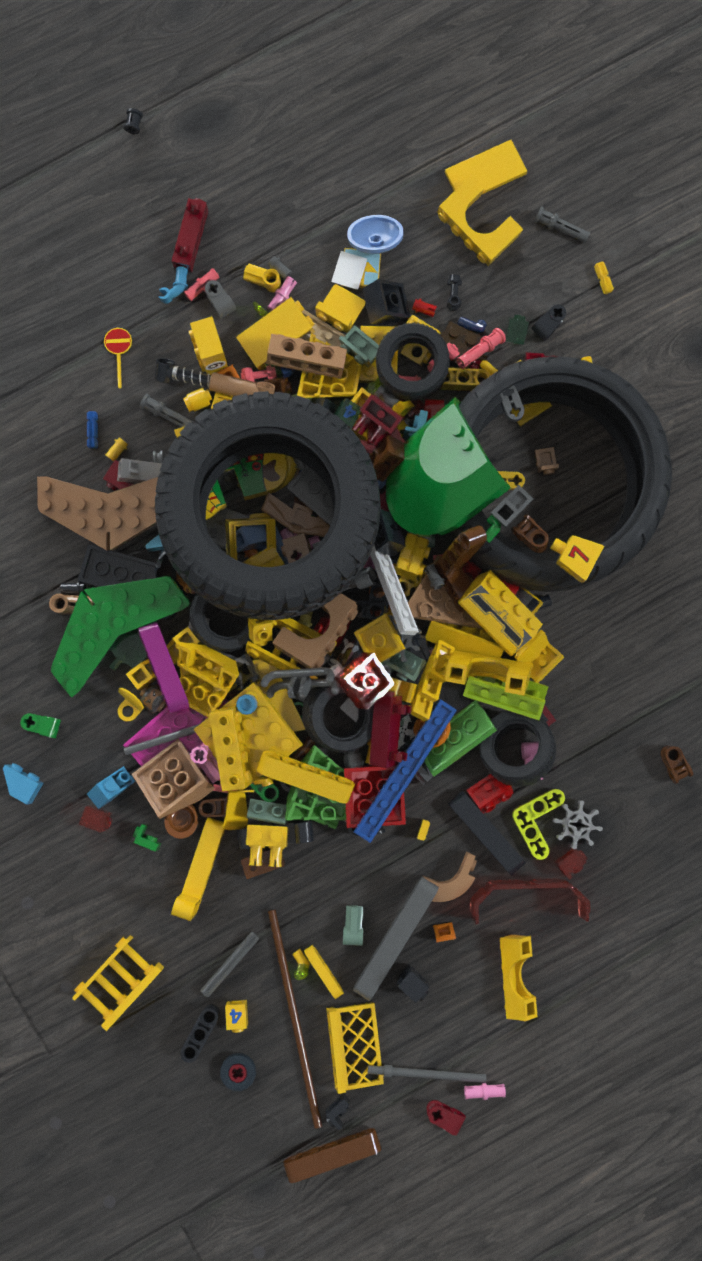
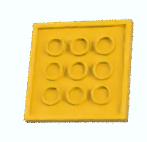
(262, 729)

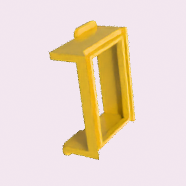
(254, 519)

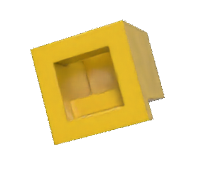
(260, 631)

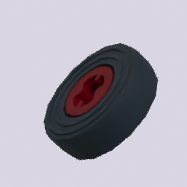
(239, 1082)

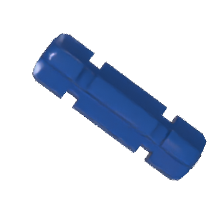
(92, 430)

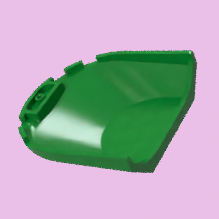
(442, 476)

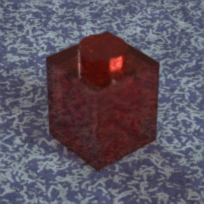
(96, 818)

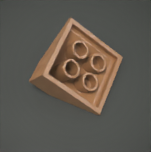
(172, 780)

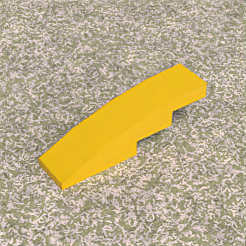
(431, 680)

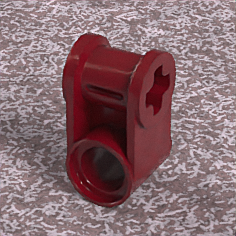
(448, 1118)

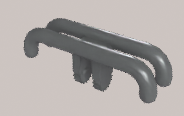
(300, 681)

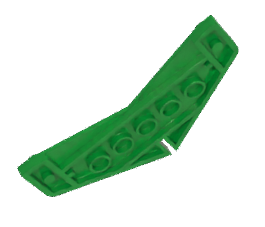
(115, 612)

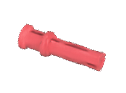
(486, 344)

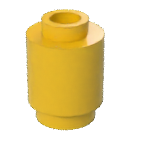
(197, 399)

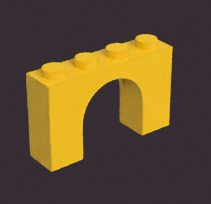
(487, 245)
(466, 664)

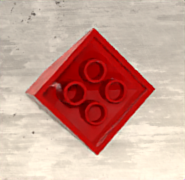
(368, 783)

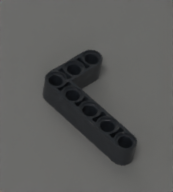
(368, 607)

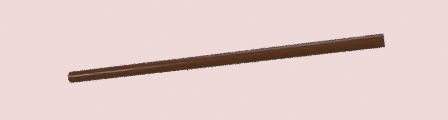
(295, 1019)

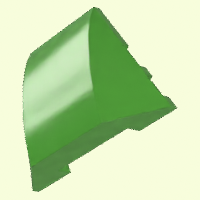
(307, 805)

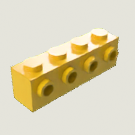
(230, 749)

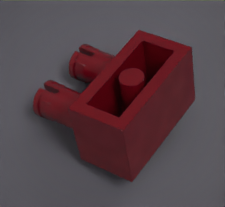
(379, 412)

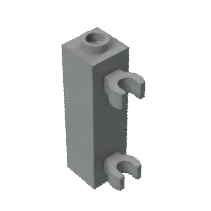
(137, 471)

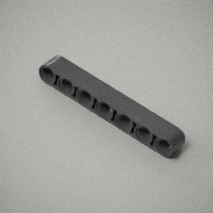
(395, 938)

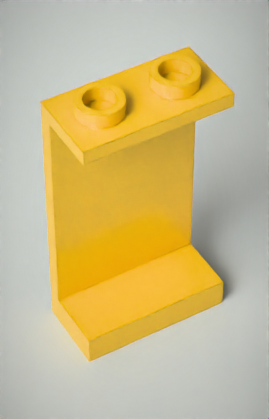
(283, 320)

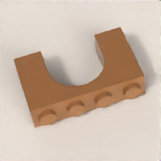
(312, 651)

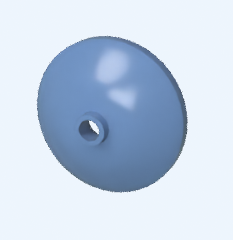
(375, 234)

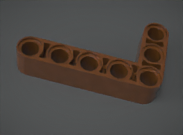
(455, 558)

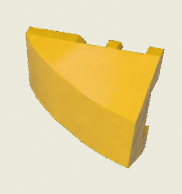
(317, 385)
(205, 676)

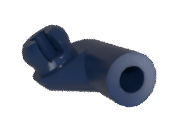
(471, 325)

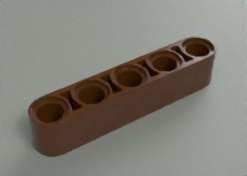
(332, 1155)

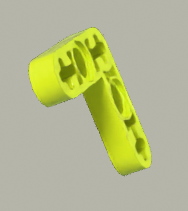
(531, 814)

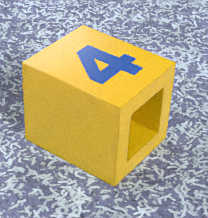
(236, 1015)

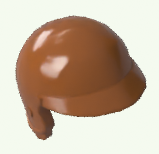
(182, 822)

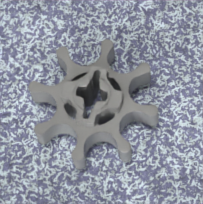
(577, 832)

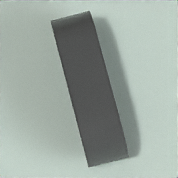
(517, 404)

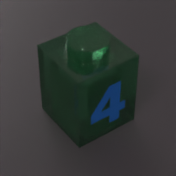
(348, 412)

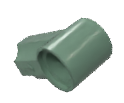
(353, 926)

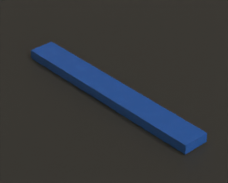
(405, 771)

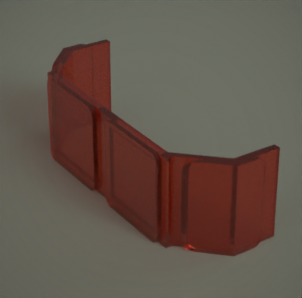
(483, 892)

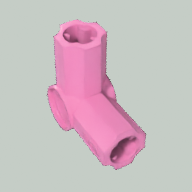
(203, 758)

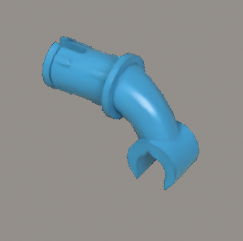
(178, 286)

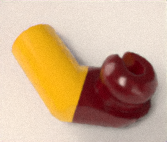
(483, 364)

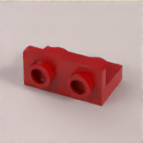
(489, 793)

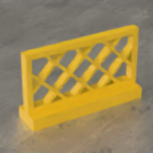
(337, 1047)

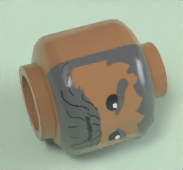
(153, 699)

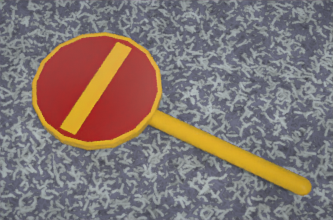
(118, 342)

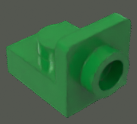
(149, 841)

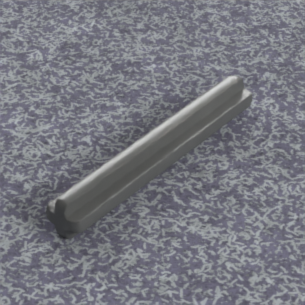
(229, 964)

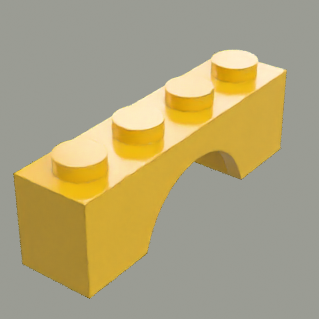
(143, 674)
(518, 1000)

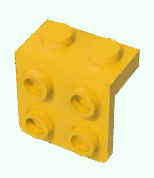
(340, 308)
(540, 655)

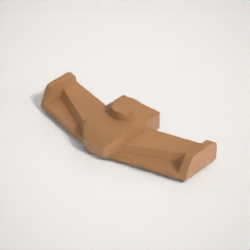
(297, 519)

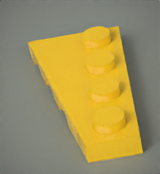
(280, 700)

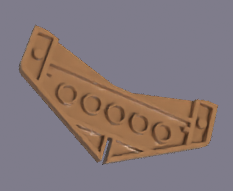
(98, 516)

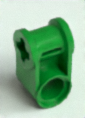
(43, 725)

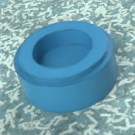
(246, 704)

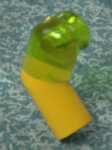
(303, 965)

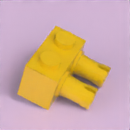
(262, 835)

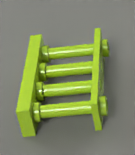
(492, 692)

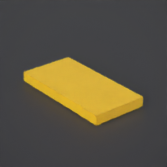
(489, 168)

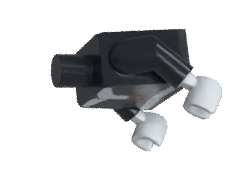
(343, 655)

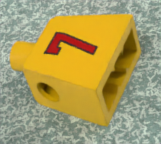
(577, 556)

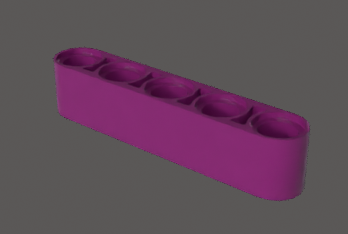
(163, 667)

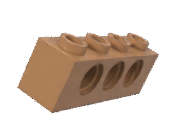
(311, 363)

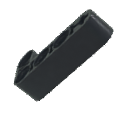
(297, 832)

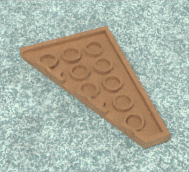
(437, 605)

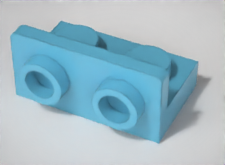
(418, 422)

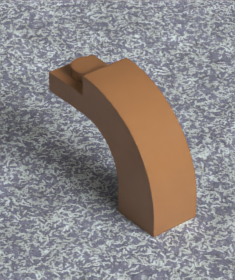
(458, 884)

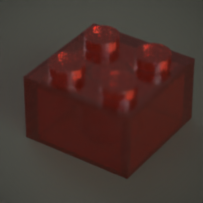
(364, 680)

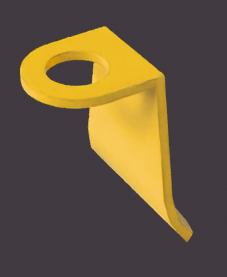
(130, 700)
(236, 810)

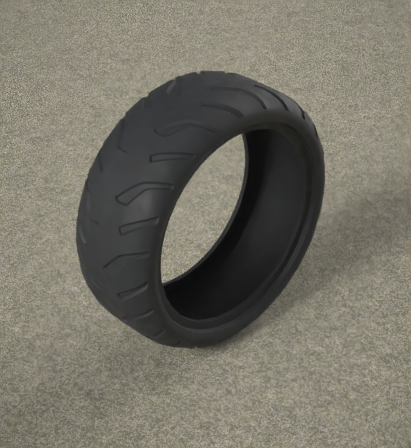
(633, 428)

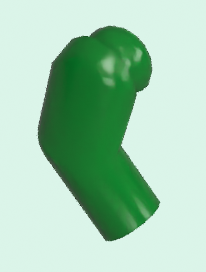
(493, 530)

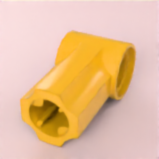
(261, 277)

